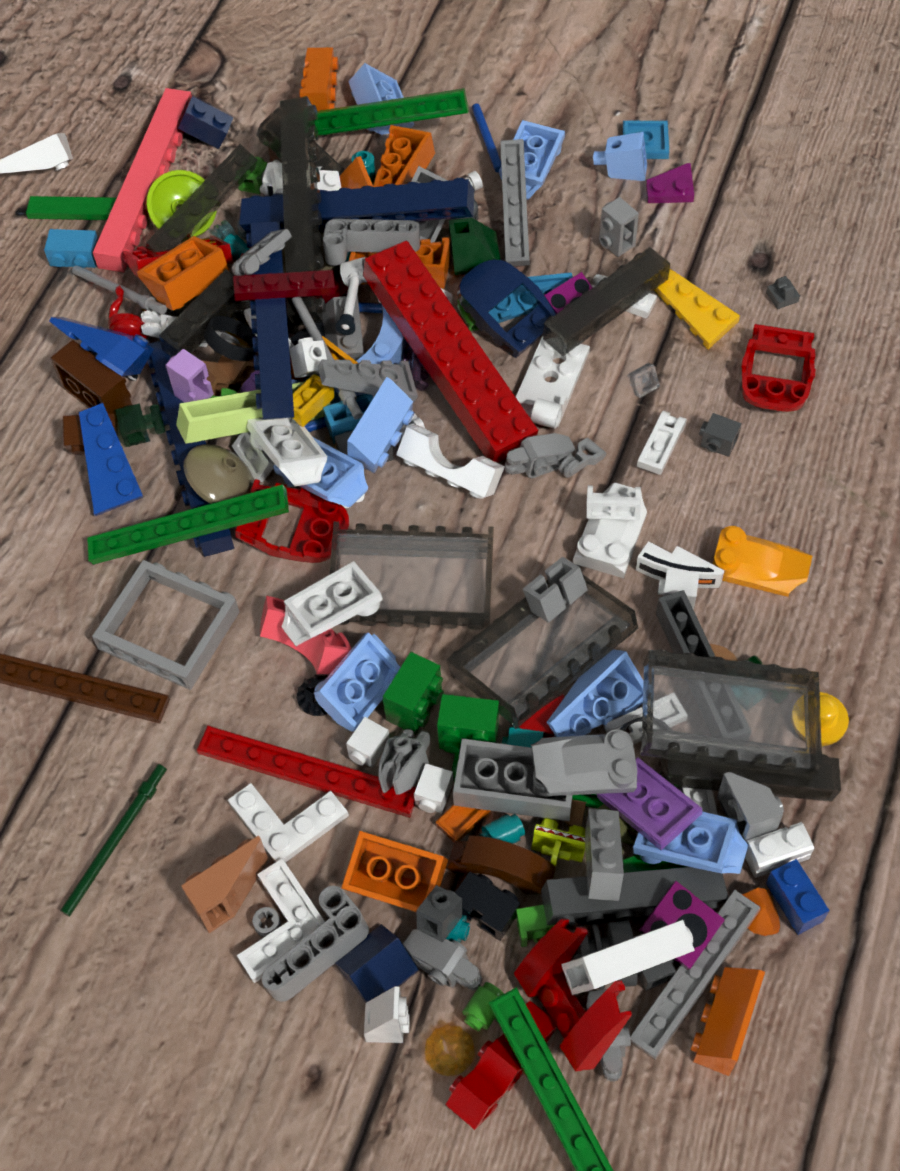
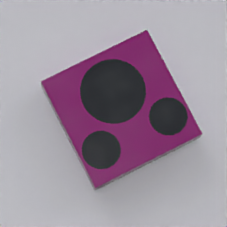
(568, 292)
(683, 905)

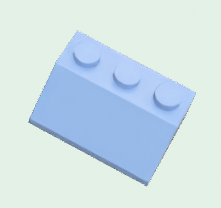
(371, 86)
(380, 426)

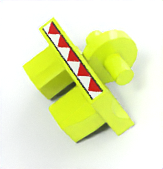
(559, 843)

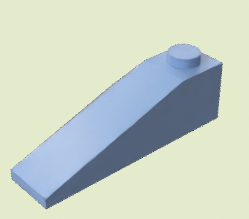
(599, 696)

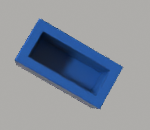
(797, 896)

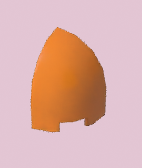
(767, 919)

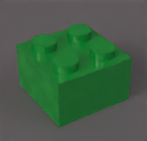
(413, 693)
(466, 719)

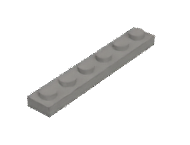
(515, 202)
(688, 985)

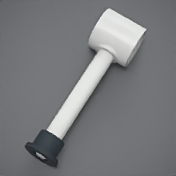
(352, 277)

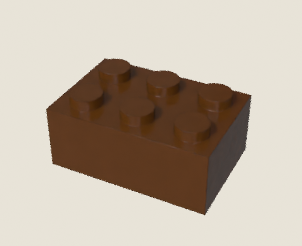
(90, 379)

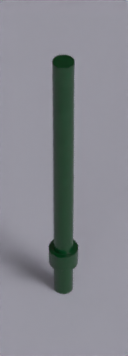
(145, 792)

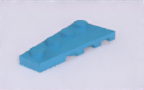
(522, 302)

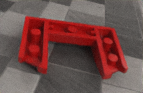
(144, 256)
(585, 1033)

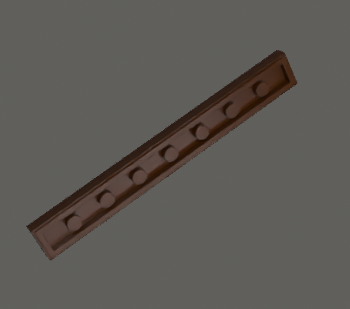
(83, 688)

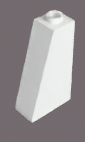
(628, 957)

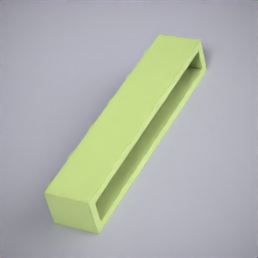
(221, 415)

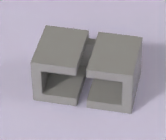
(565, 587)

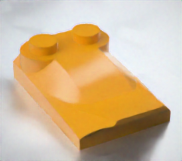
(760, 562)

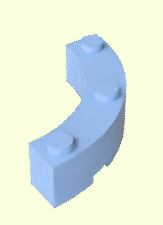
(388, 347)

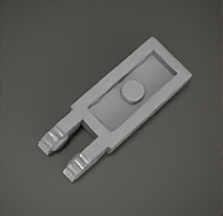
(260, 252)

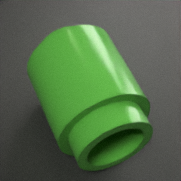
(477, 1010)

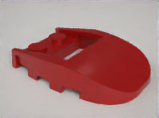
(776, 392)
(314, 531)

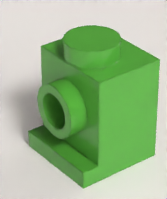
(256, 177)
(531, 924)

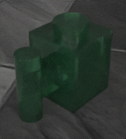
(134, 424)

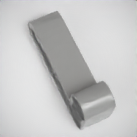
(366, 236)
(312, 946)

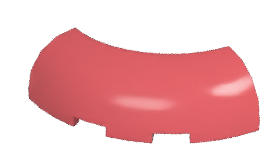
(323, 650)

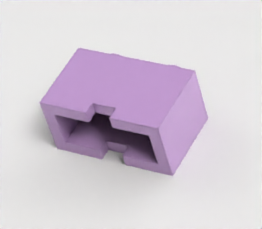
(189, 377)

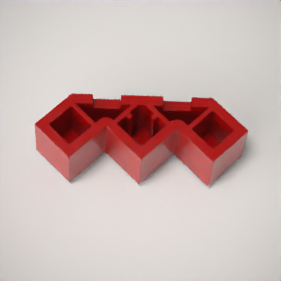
(497, 1071)

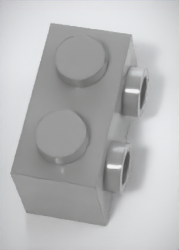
(618, 226)

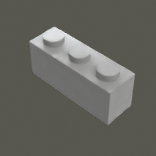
(603, 855)

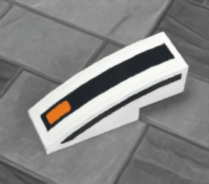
(655, 561)

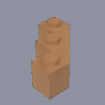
(228, 372)

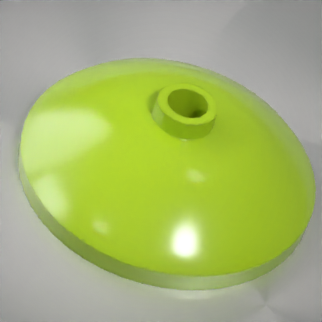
(171, 192)

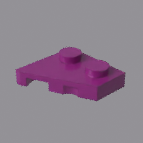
(671, 186)

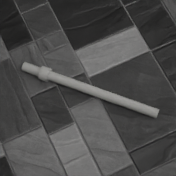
(145, 301)
(347, 397)

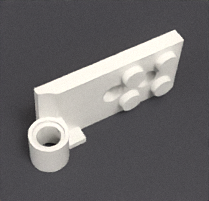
(545, 400)

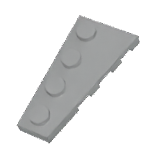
(366, 376)

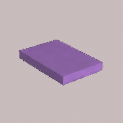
(654, 808)

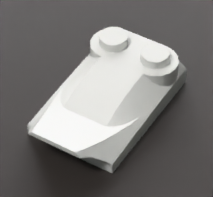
(289, 448)
(610, 542)
(330, 603)

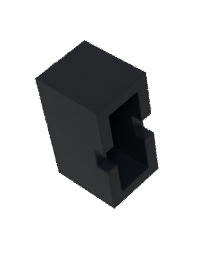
(488, 904)

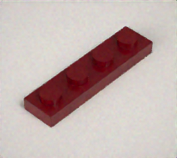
(284, 285)

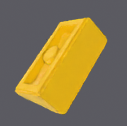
(310, 399)

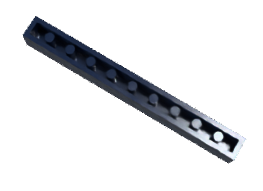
(389, 202)
(271, 338)
(213, 542)

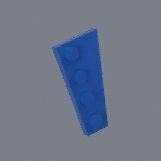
(107, 466)

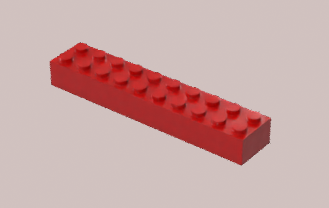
(448, 351)

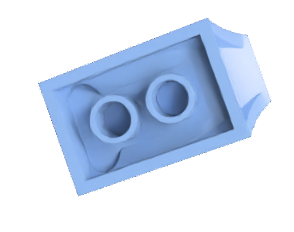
(540, 150)
(340, 480)
(357, 682)
(706, 844)

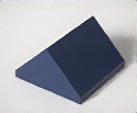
(377, 964)

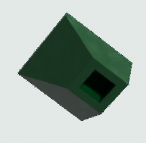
(471, 244)

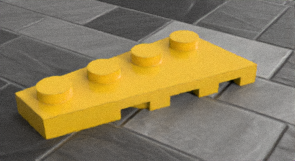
(701, 311)

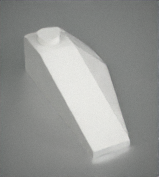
(42, 155)

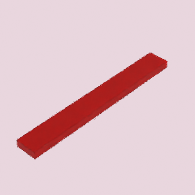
(304, 770)

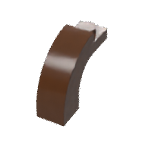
(501, 860)

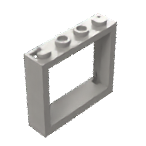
(172, 671)

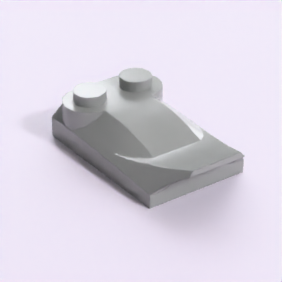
(586, 764)

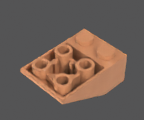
(223, 887)

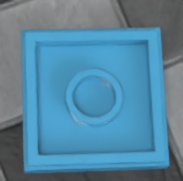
(655, 136)

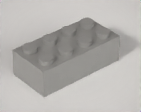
(504, 781)

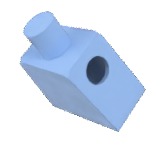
(624, 157)

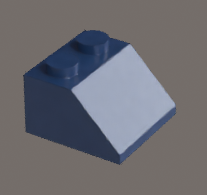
(206, 122)

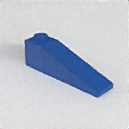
(114, 349)

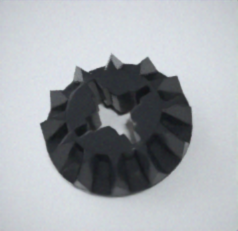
(306, 698)

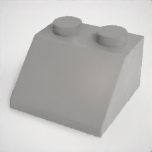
(750, 805)

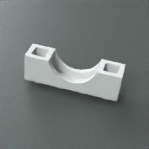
(422, 449)

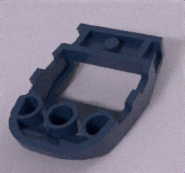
(487, 287)

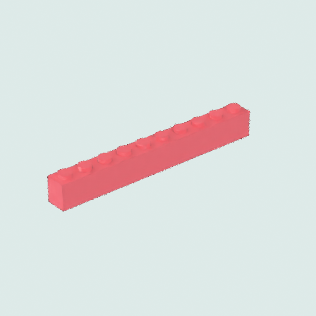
(151, 161)

